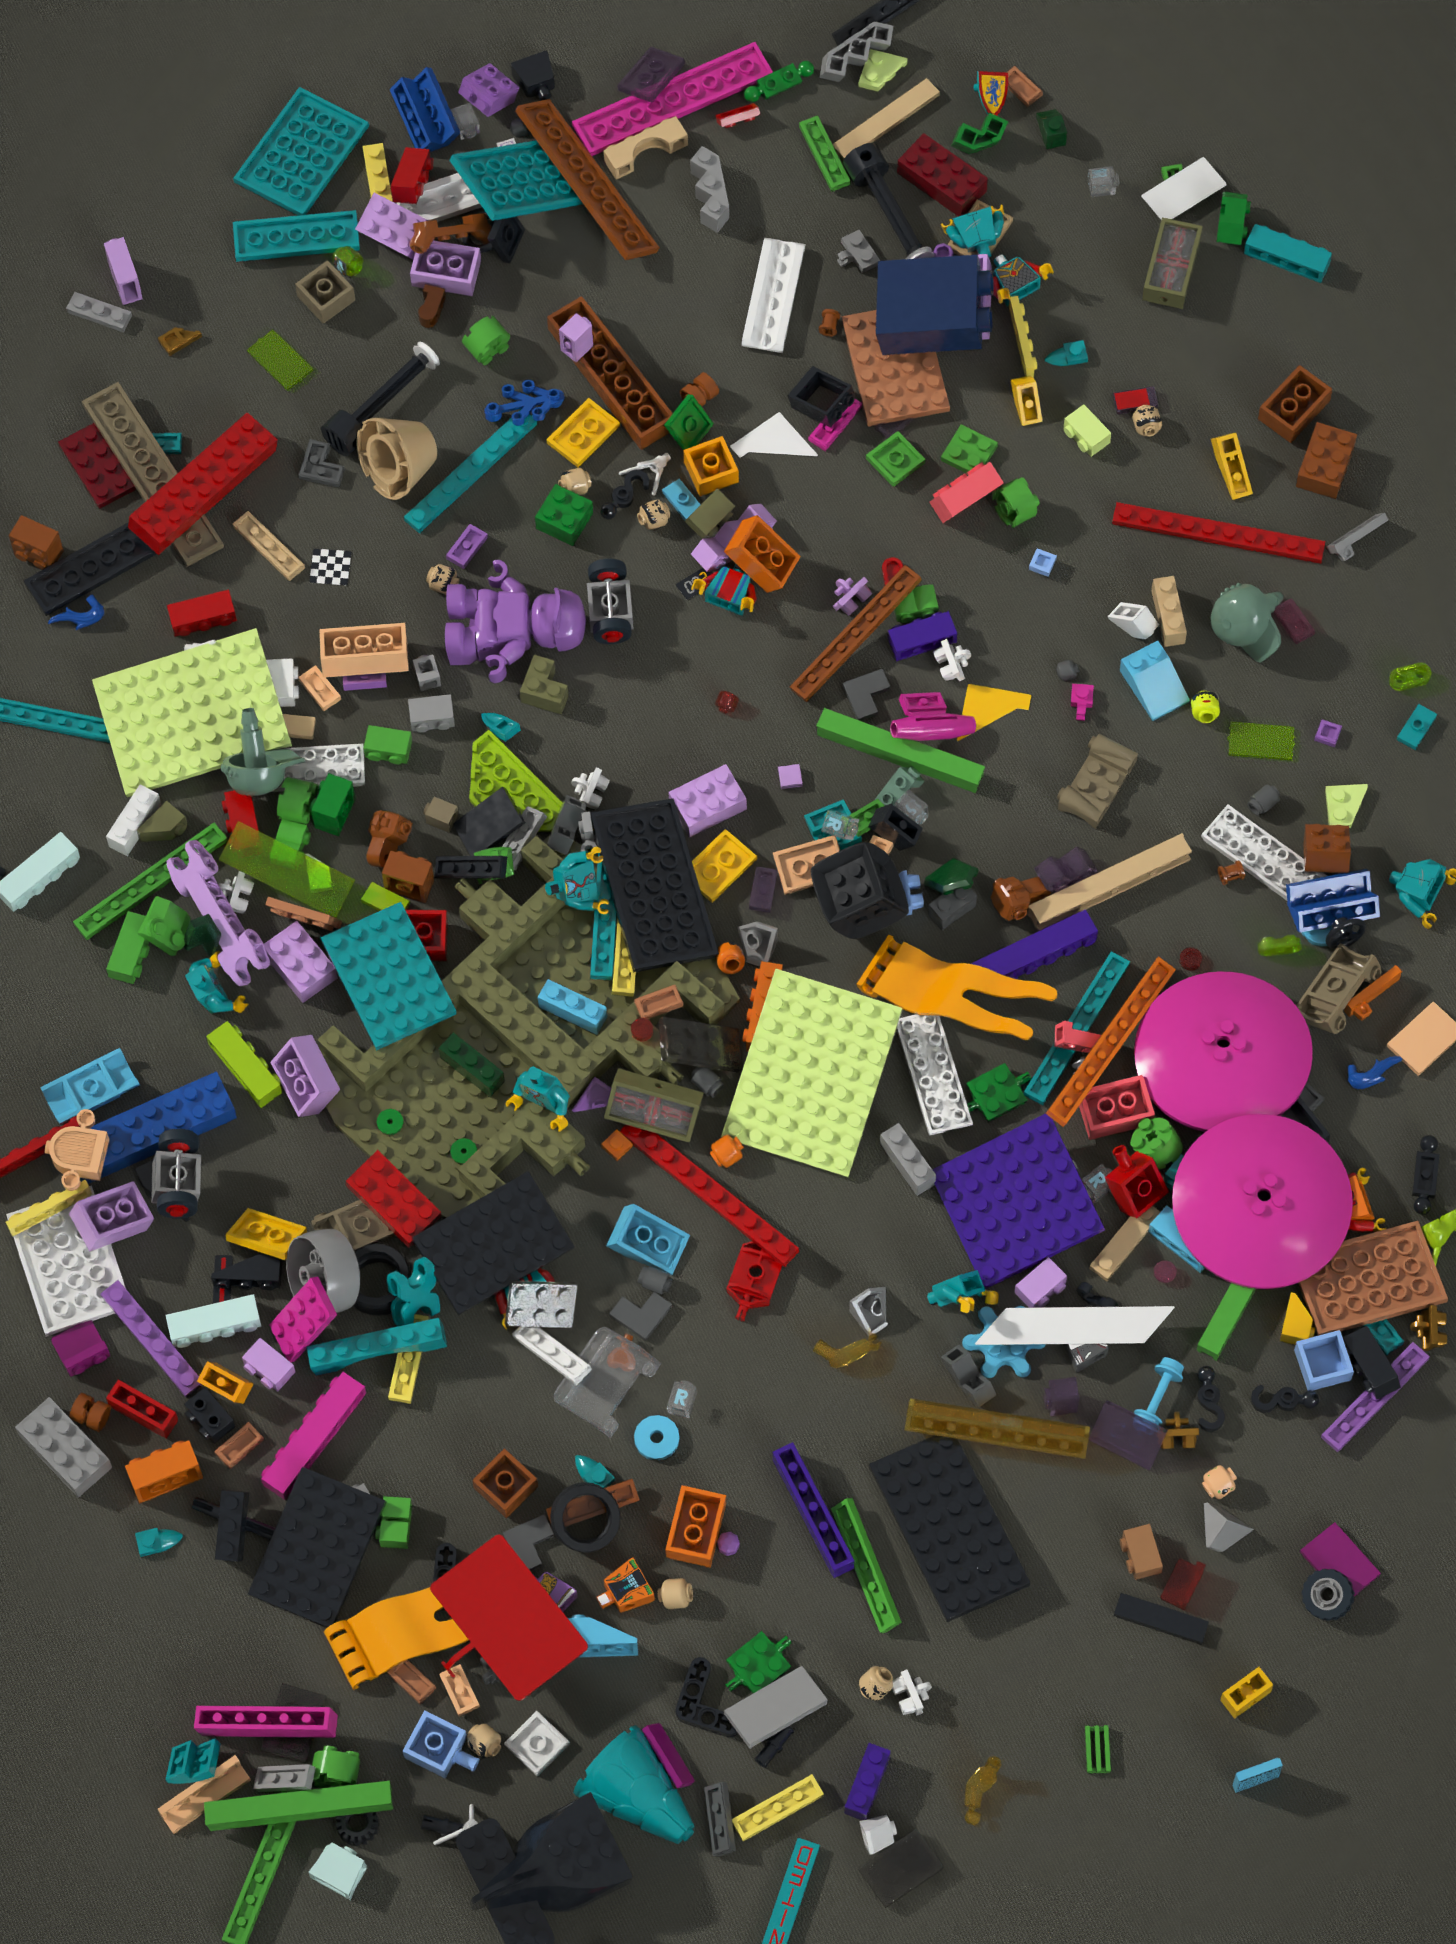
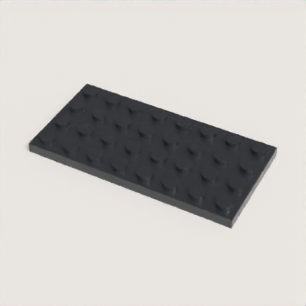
(653, 885)
(949, 1525)

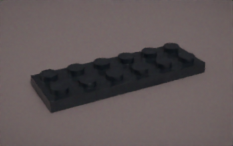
(87, 569)

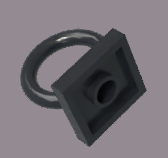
(503, 238)

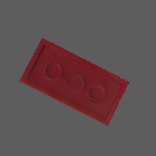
(96, 466)

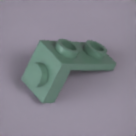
(901, 781)

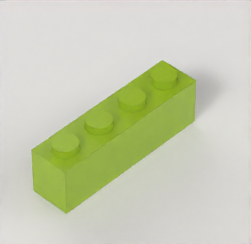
(244, 1064)

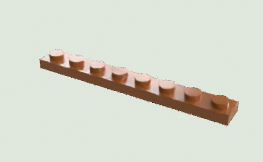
(855, 633)

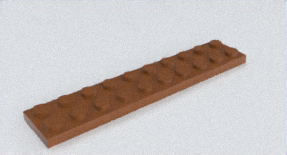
(587, 179)

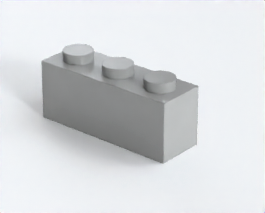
(907, 1159)

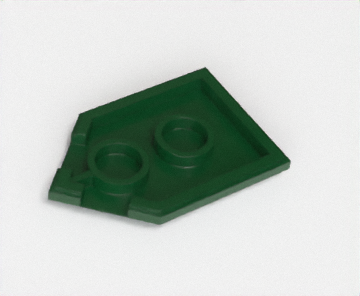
(950, 876)

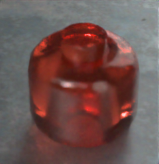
(726, 702)

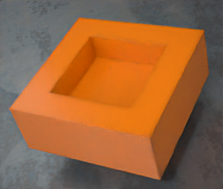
(616, 1145)

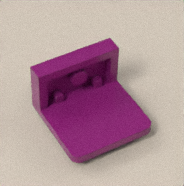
(80, 1348)

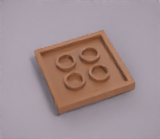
(303, 914)

